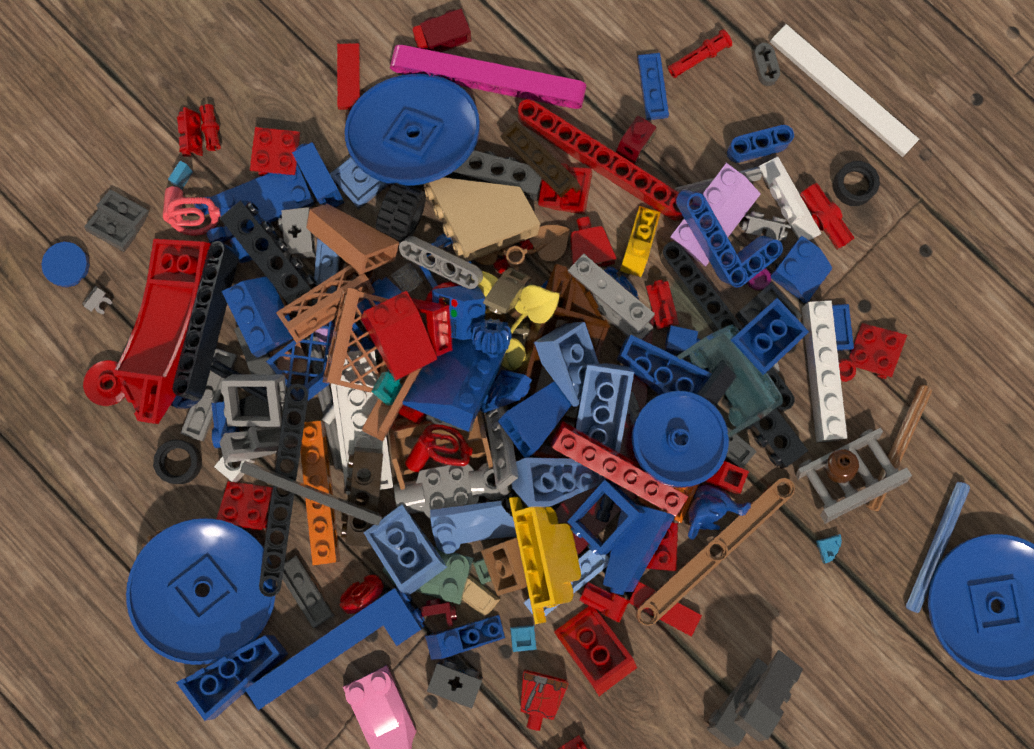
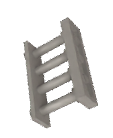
(613, 299)
(853, 498)

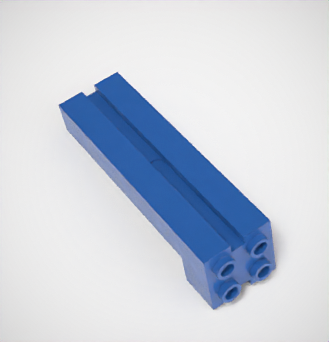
(390, 611)

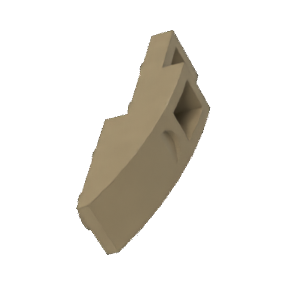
(507, 291)

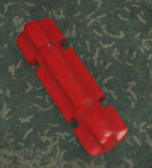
(501, 264)

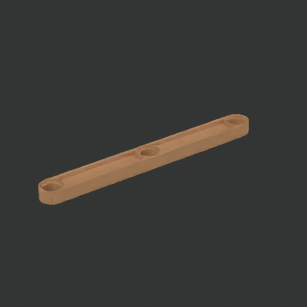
(703, 563)

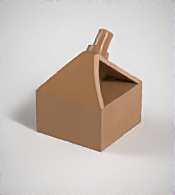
(505, 566)

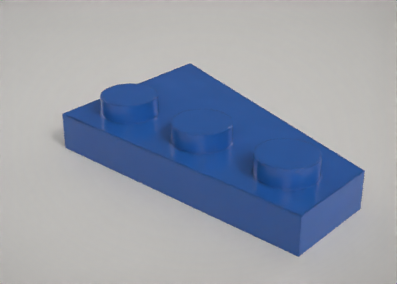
(506, 389)

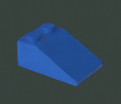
(769, 336)

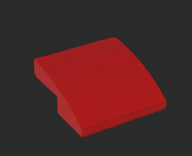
(571, 201)

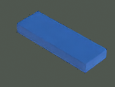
(653, 86)

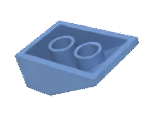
(565, 357)
(405, 550)

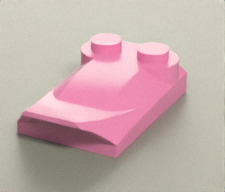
(381, 710)

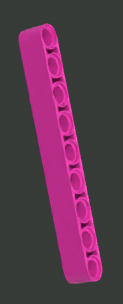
(490, 76)

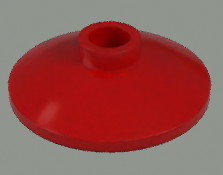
(96, 381)

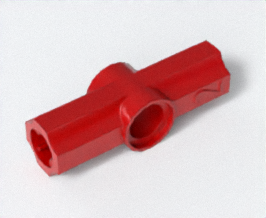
(827, 216)

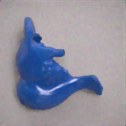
(710, 506)

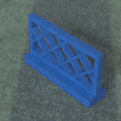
(315, 384)

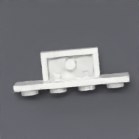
(789, 199)

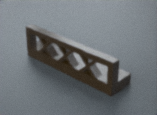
(539, 160)

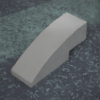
(253, 443)

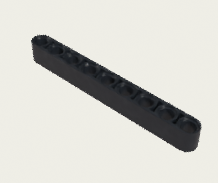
(711, 297)
(279, 500)

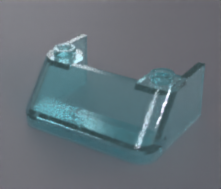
(751, 392)

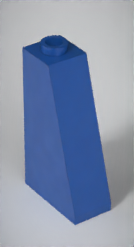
(535, 418)
(635, 549)

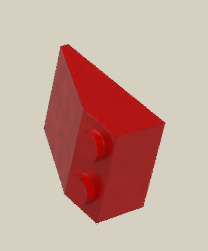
(399, 335)
(595, 650)

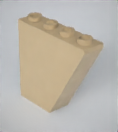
(481, 215)

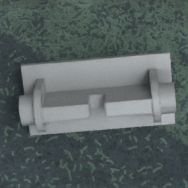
(774, 227)

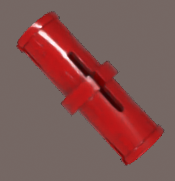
(210, 127)

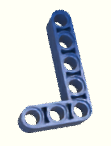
(721, 245)

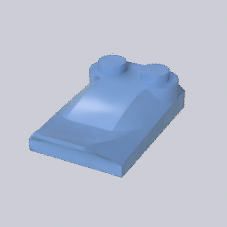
(470, 524)

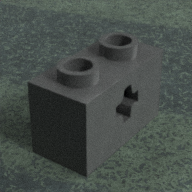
(442, 687)

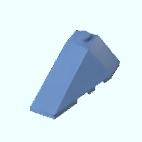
(552, 480)

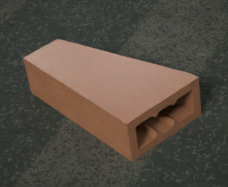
(352, 239)

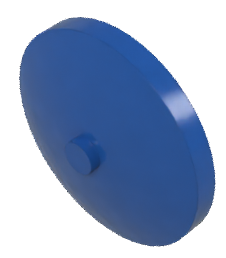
(680, 439)

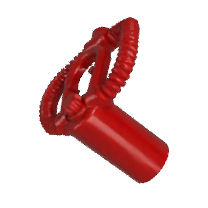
(426, 447)

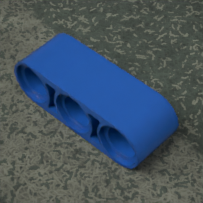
(767, 136)

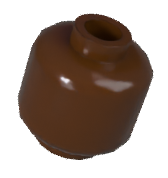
(842, 466)

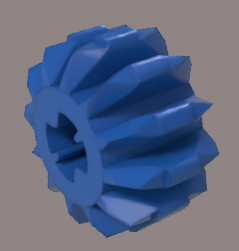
(491, 336)

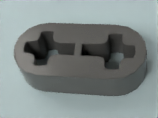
(761, 65)

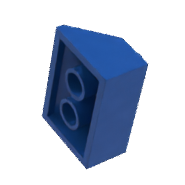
(255, 309)

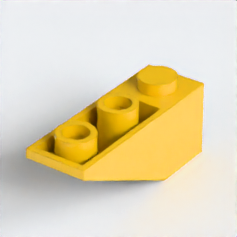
(640, 241)

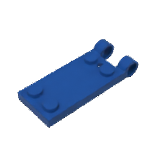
(269, 193)

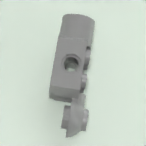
(447, 488)

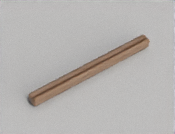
(903, 437)

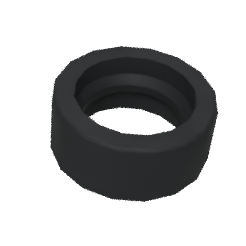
(867, 171)
(159, 462)

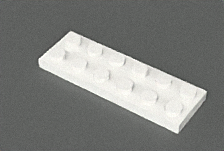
(351, 412)

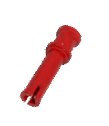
(708, 50)

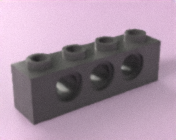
(530, 184)

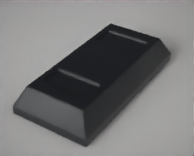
(717, 383)

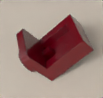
(435, 607)

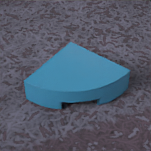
(829, 547)

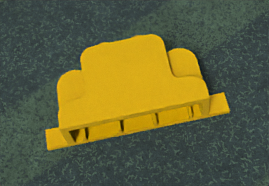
(546, 556)

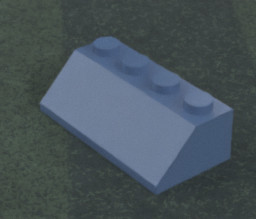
(605, 403)

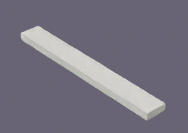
(844, 90)

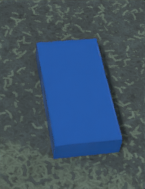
(843, 327)

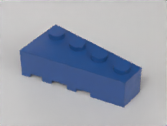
(659, 368)
(223, 682)

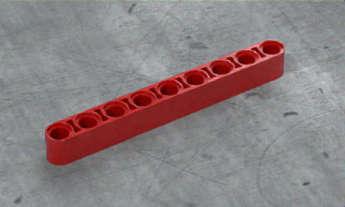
(598, 150)

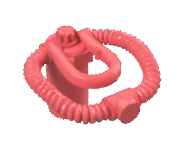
(173, 212)

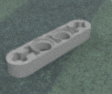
(441, 260)

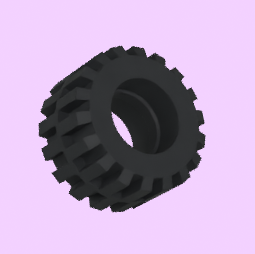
(401, 211)

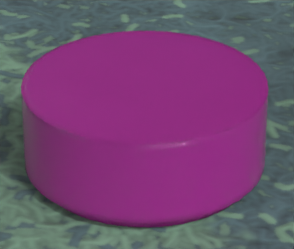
(760, 281)

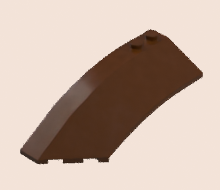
(573, 306)

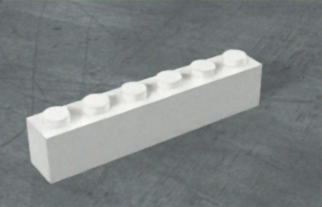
(824, 372)

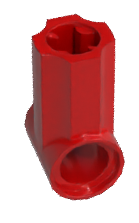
(608, 603)

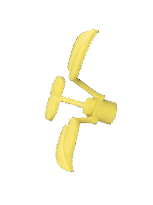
(534, 302)

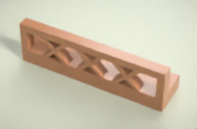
(312, 318)
(383, 416)

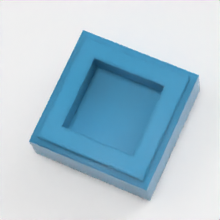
(180, 175)
(523, 638)

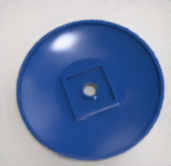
(406, 105)
(164, 597)
(961, 611)

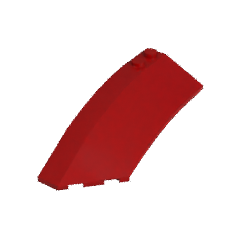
(161, 327)

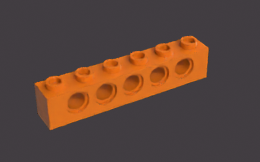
(317, 474)

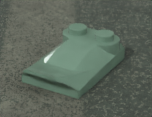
(451, 581)

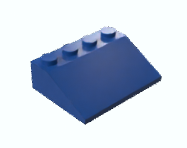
(455, 384)

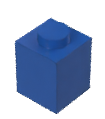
(680, 339)

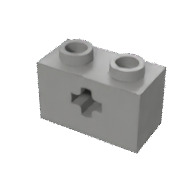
(293, 221)

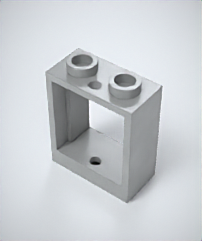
(276, 399)

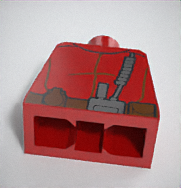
(541, 697)

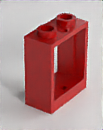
(438, 325)

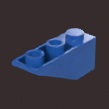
(464, 637)

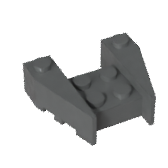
(755, 701)

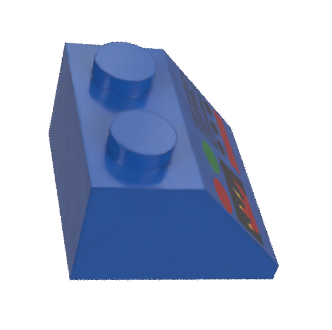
(465, 308)

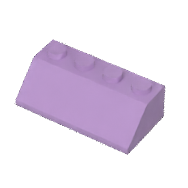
(730, 199)

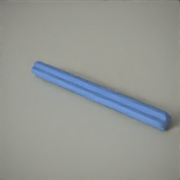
(937, 547)

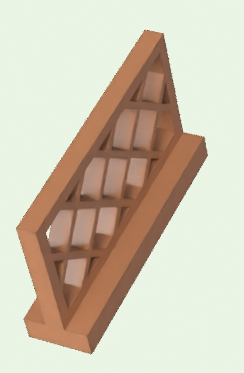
(341, 338)

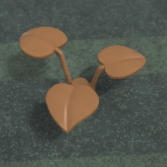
(549, 244)

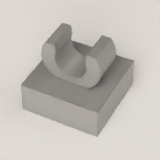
(94, 299)

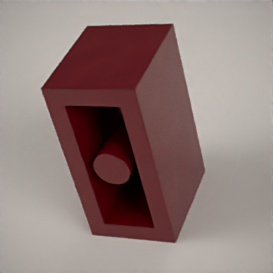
(446, 31)

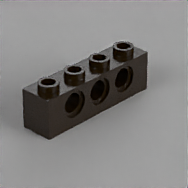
(371, 460)

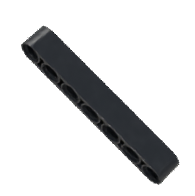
(205, 322)

